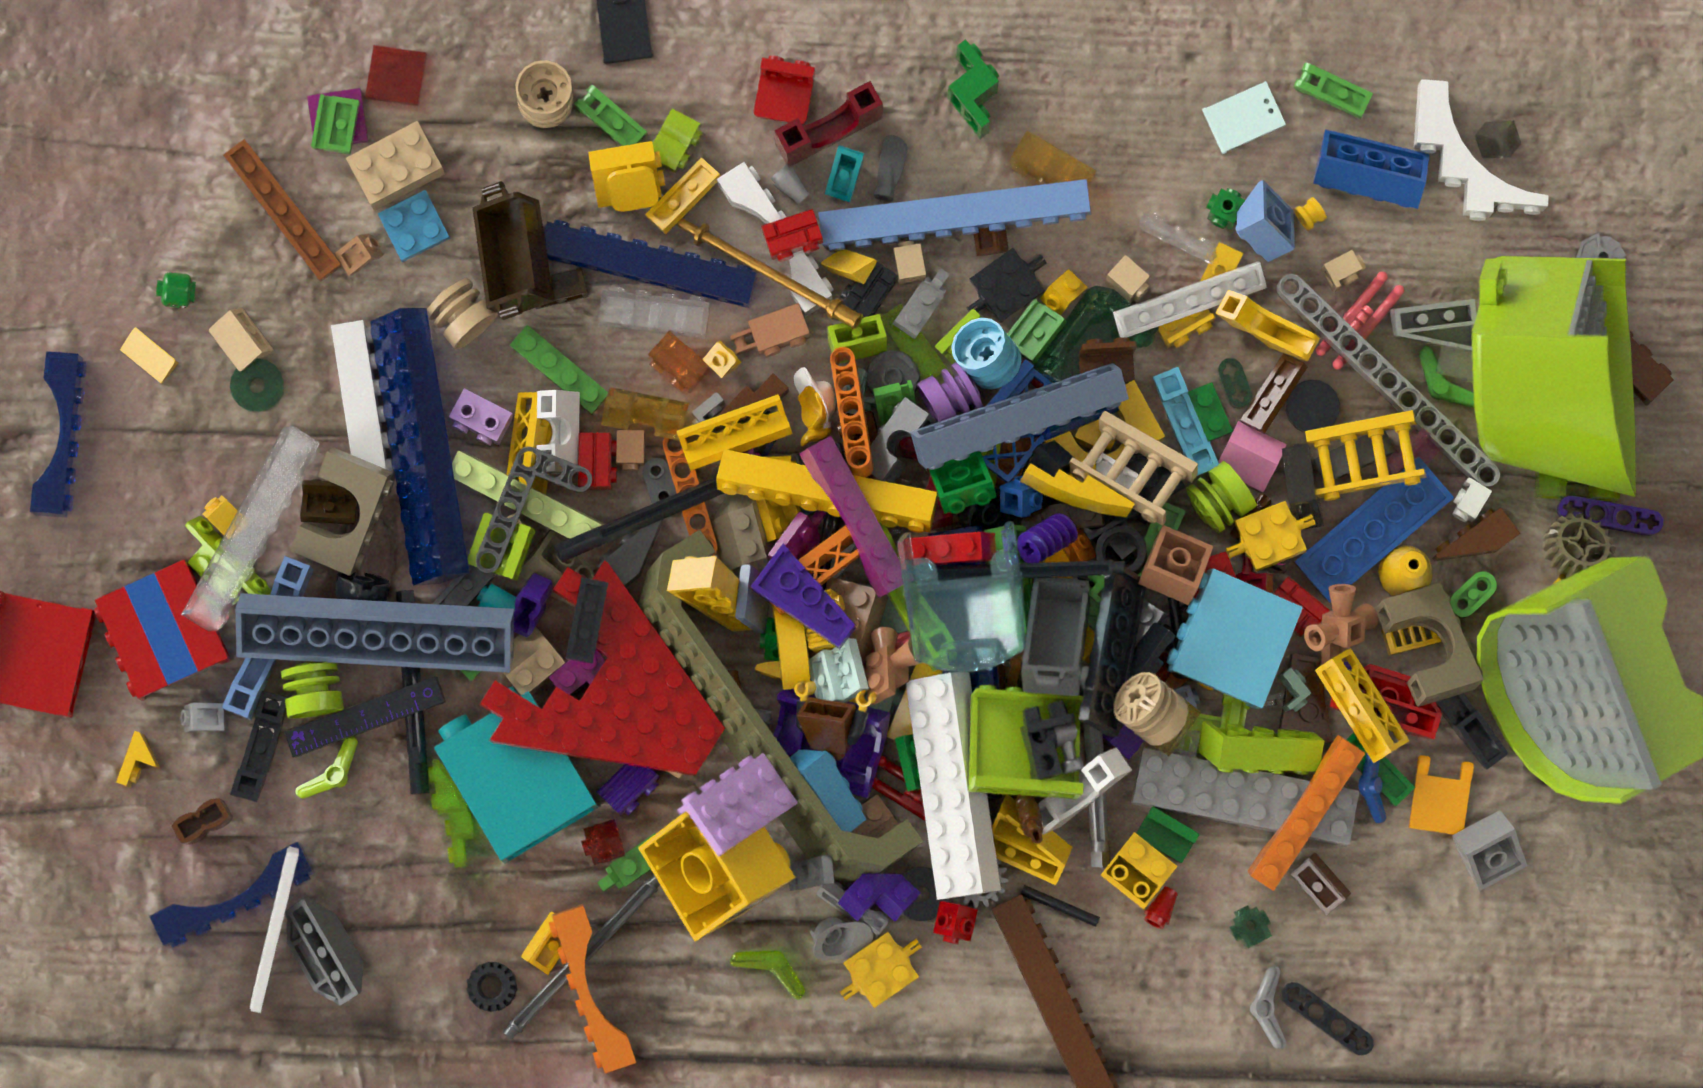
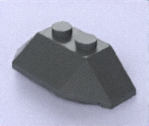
(324, 951)

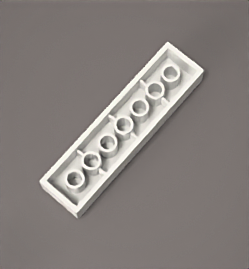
(955, 818)

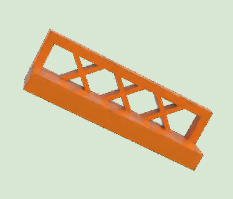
(826, 551)

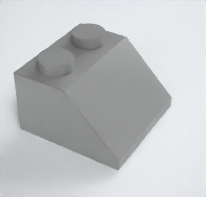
(1490, 850)

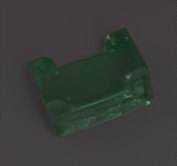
(1088, 320)

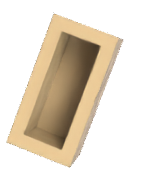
(1128, 280)

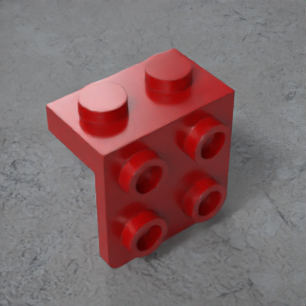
(784, 90)

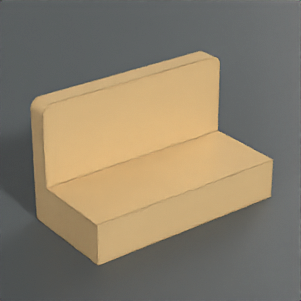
(240, 338)

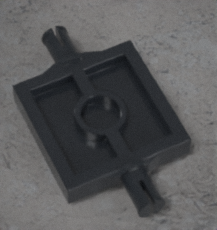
(1006, 285)

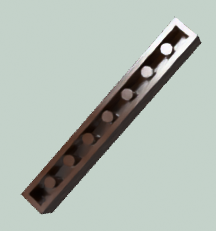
(1051, 994)

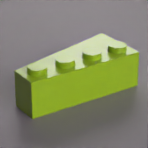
(1260, 749)

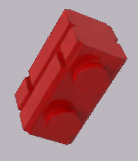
(792, 235)
(596, 455)
(1312, 608)

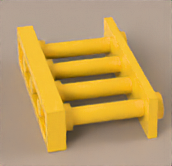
(1348, 435)

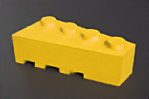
(708, 588)

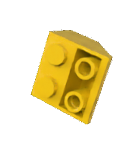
(1138, 870)

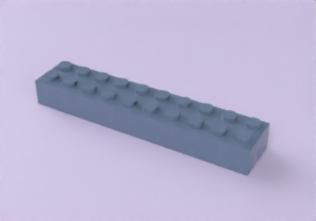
(375, 633)

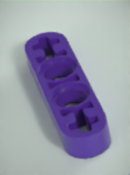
(1610, 511)

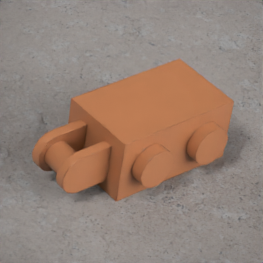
(774, 332)

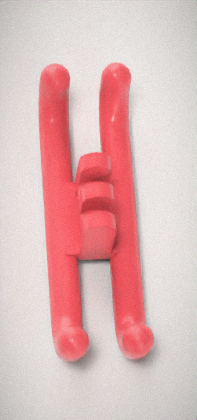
(1361, 316)

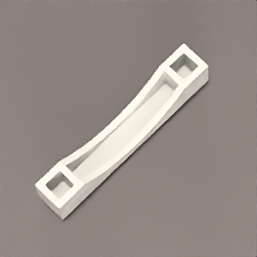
(745, 193)

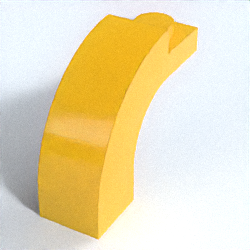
(791, 650)

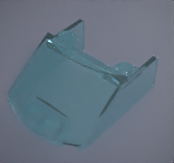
(964, 620)

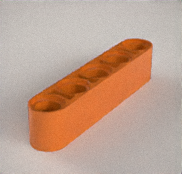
(851, 400)

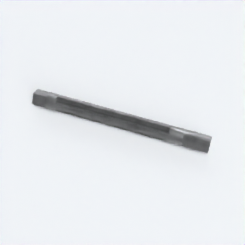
(1098, 808)

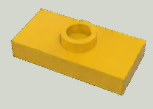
(1225, 261)

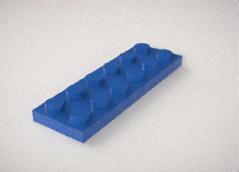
(1372, 531)

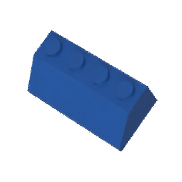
(1371, 169)

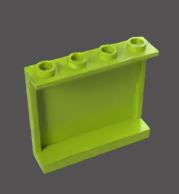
(997, 747)

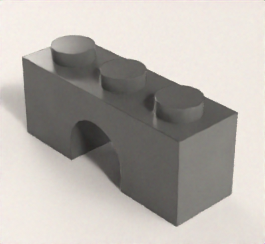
(904, 419)

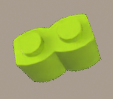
(675, 140)

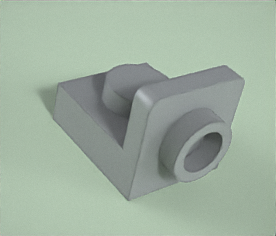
(709, 408)
(202, 717)

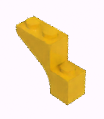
(1267, 327)

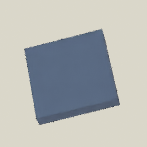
(751, 607)

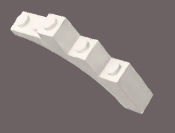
(1457, 165)

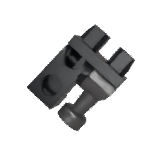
(1043, 738)

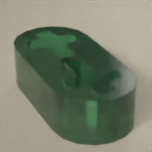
(1240, 381)

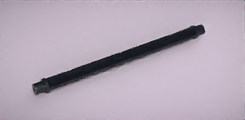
(1037, 570)

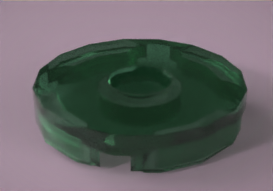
(268, 397)

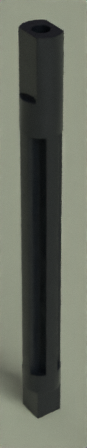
(637, 520)
(414, 724)

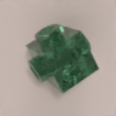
(1250, 937)

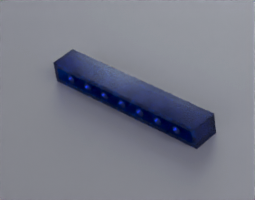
(648, 264)

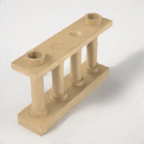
(1136, 442)

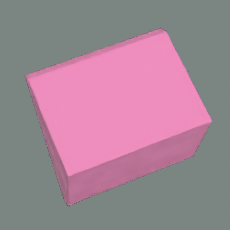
(1252, 455)

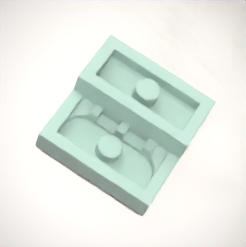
(838, 673)

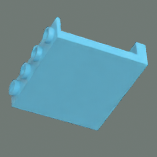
(1234, 638)

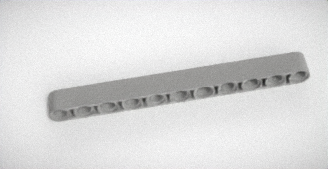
(1381, 368)

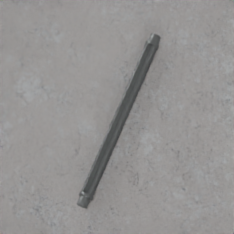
(594, 944)

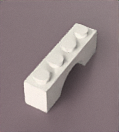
(1096, 779)

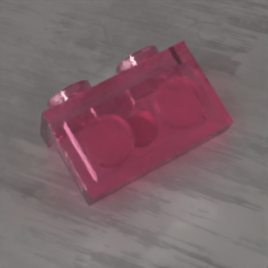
(1421, 447)

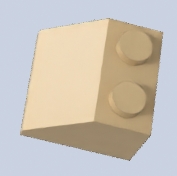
(533, 662)

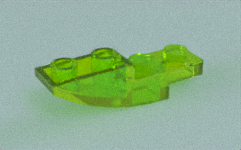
(451, 802)

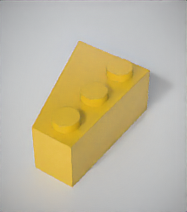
(1013, 847)

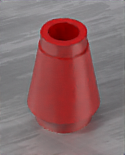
(1160, 910)

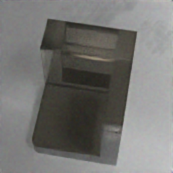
(1498, 139)

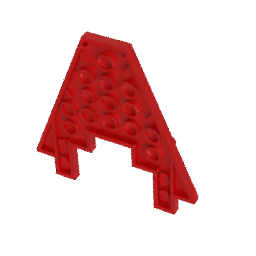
(634, 711)

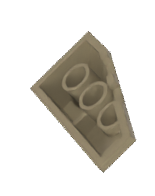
(547, 564)

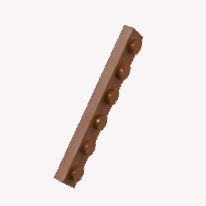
(282, 210)

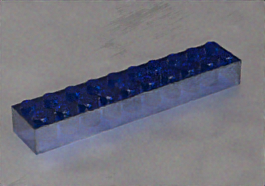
(419, 446)

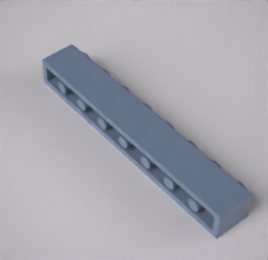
(1019, 416)

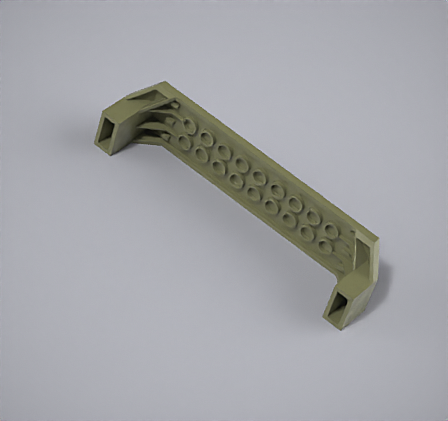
(748, 734)

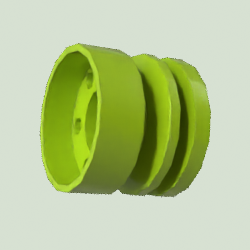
(1221, 497)
(312, 690)

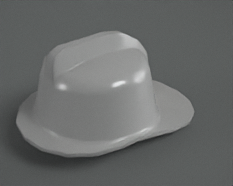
(839, 939)

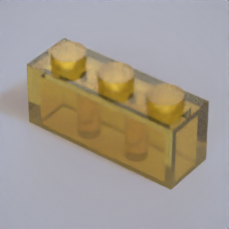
(1047, 162)

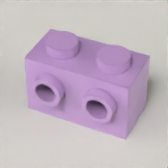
(480, 417)

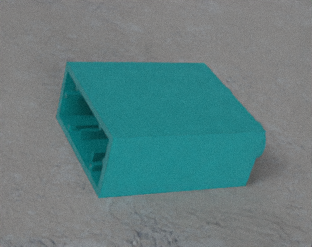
(512, 790)

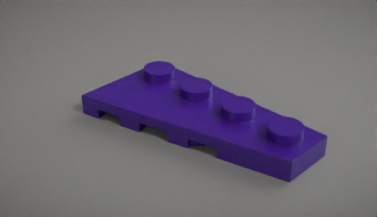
(798, 594)

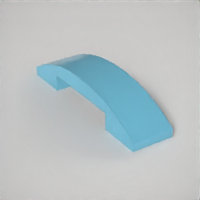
(1184, 419)

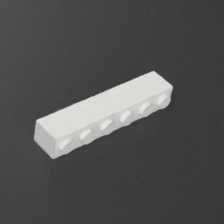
(360, 393)

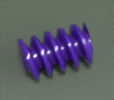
(1046, 538)

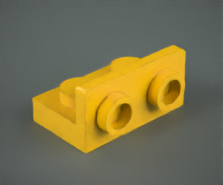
(1177, 331)
(776, 518)

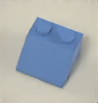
(1266, 223)

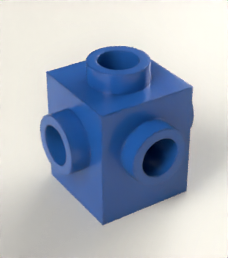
(1019, 498)

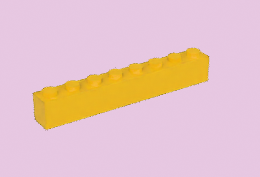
(793, 484)

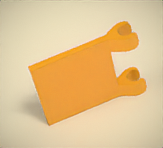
(1440, 802)

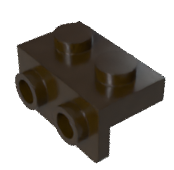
(327, 503)

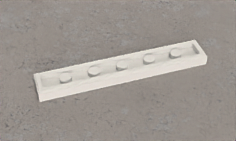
(1188, 300)
(274, 929)

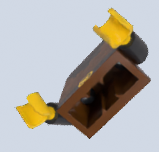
(828, 723)

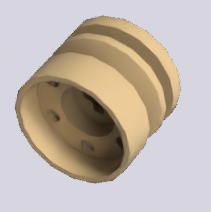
(549, 80)
(457, 308)
(1150, 708)

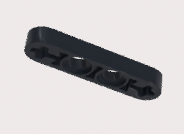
(1329, 1015)

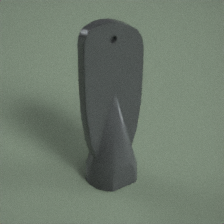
(890, 167)

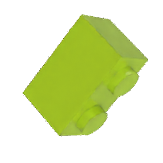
(864, 341)

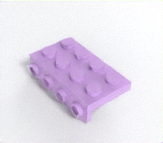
(738, 803)

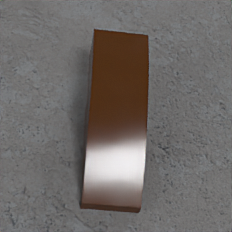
(771, 387)

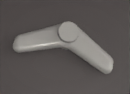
(1264, 1008)

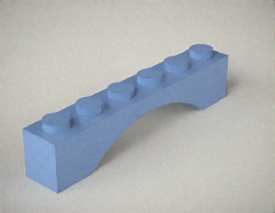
(255, 672)

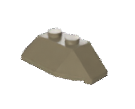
(740, 534)

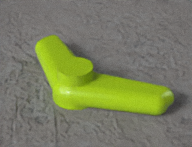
(334, 775)

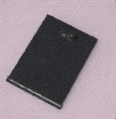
(624, 30)

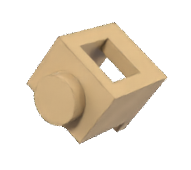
(1343, 269)

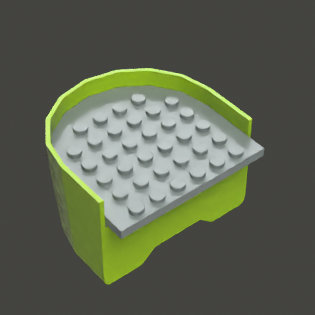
(1592, 683)

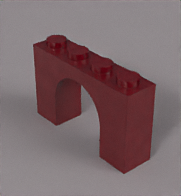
(802, 141)

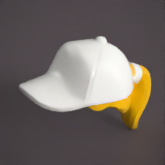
(817, 405)

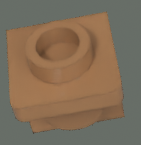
(358, 253)

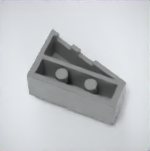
(1437, 323)

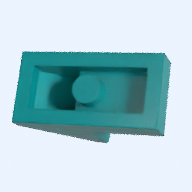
(844, 173)

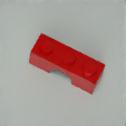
(955, 548)

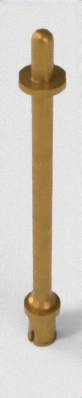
(834, 308)

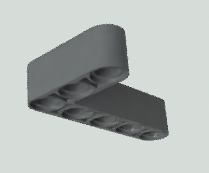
(519, 499)

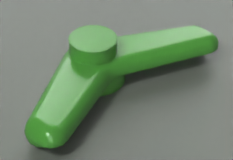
(1437, 384)

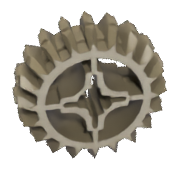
(1586, 543)

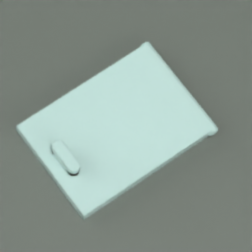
(1244, 117)

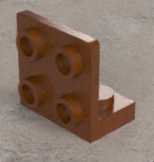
(1098, 354)

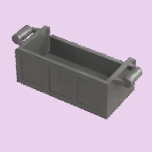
(1056, 636)

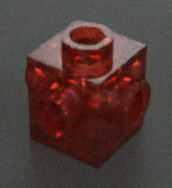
(603, 842)

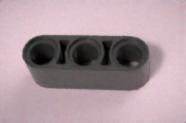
(1364, 452)

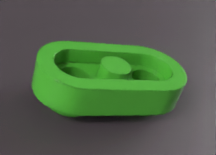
(1472, 595)

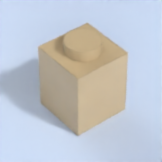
(909, 262)

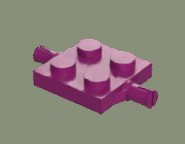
(801, 535)

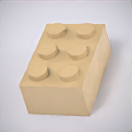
(395, 165)

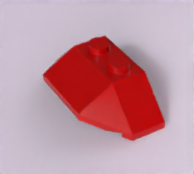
(1393, 688)

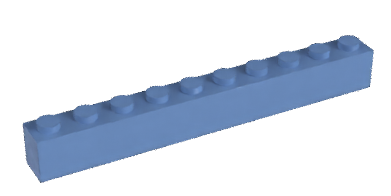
(954, 214)

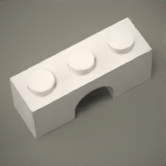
(562, 412)

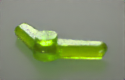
(774, 962)

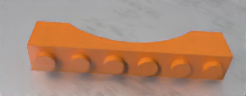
(1317, 798)
(611, 1043)

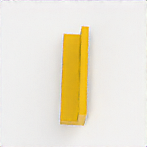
(538, 434)
(735, 436)
(1359, 707)

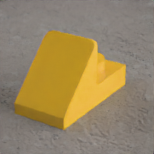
(137, 752)

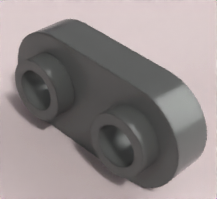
(659, 483)

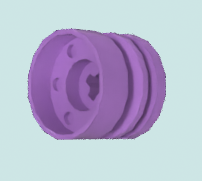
(950, 397)

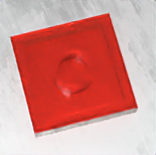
(396, 75)

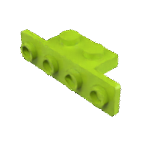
(210, 540)

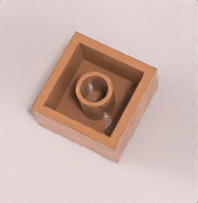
(1175, 565)

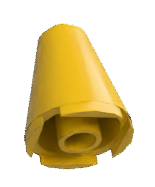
(1396, 574)

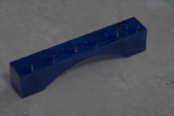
(52, 489)
(179, 921)

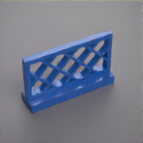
(1011, 389)

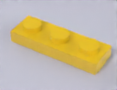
(683, 196)

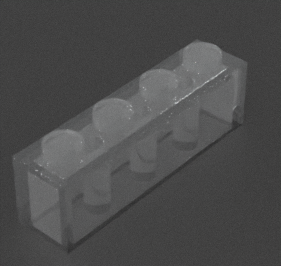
(654, 313)

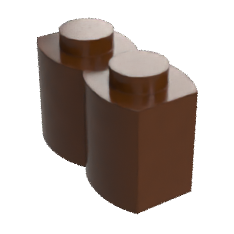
(196, 825)

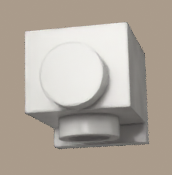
(1470, 501)

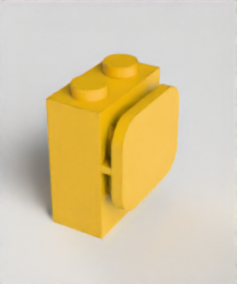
(627, 176)

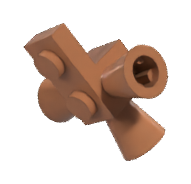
(1341, 626)
(886, 667)

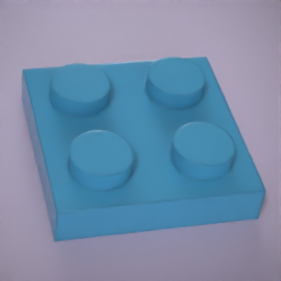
(413, 226)

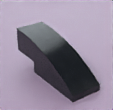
(1472, 729)

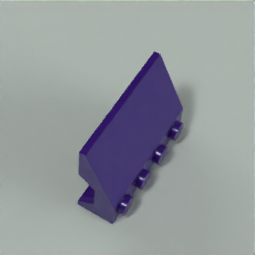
(860, 761)

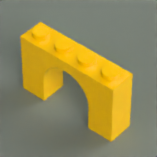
(1132, 411)

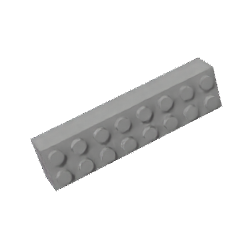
(1235, 798)

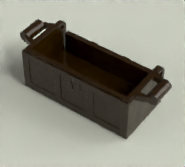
(512, 252)

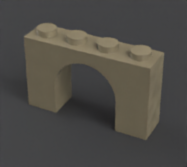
(369, 486)
(1432, 609)

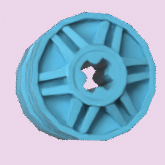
(986, 353)

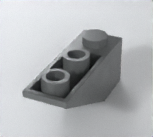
(631, 557)

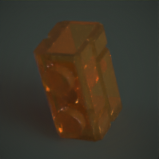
(678, 362)

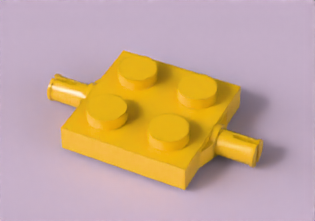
(1270, 536)
(880, 969)

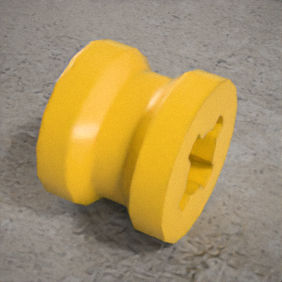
(1310, 213)

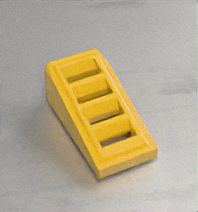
(1391, 646)

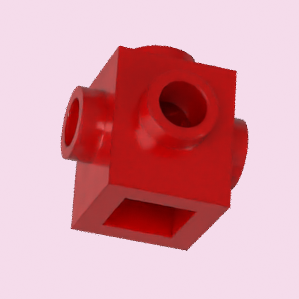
(955, 922)

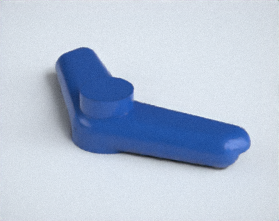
(1370, 787)

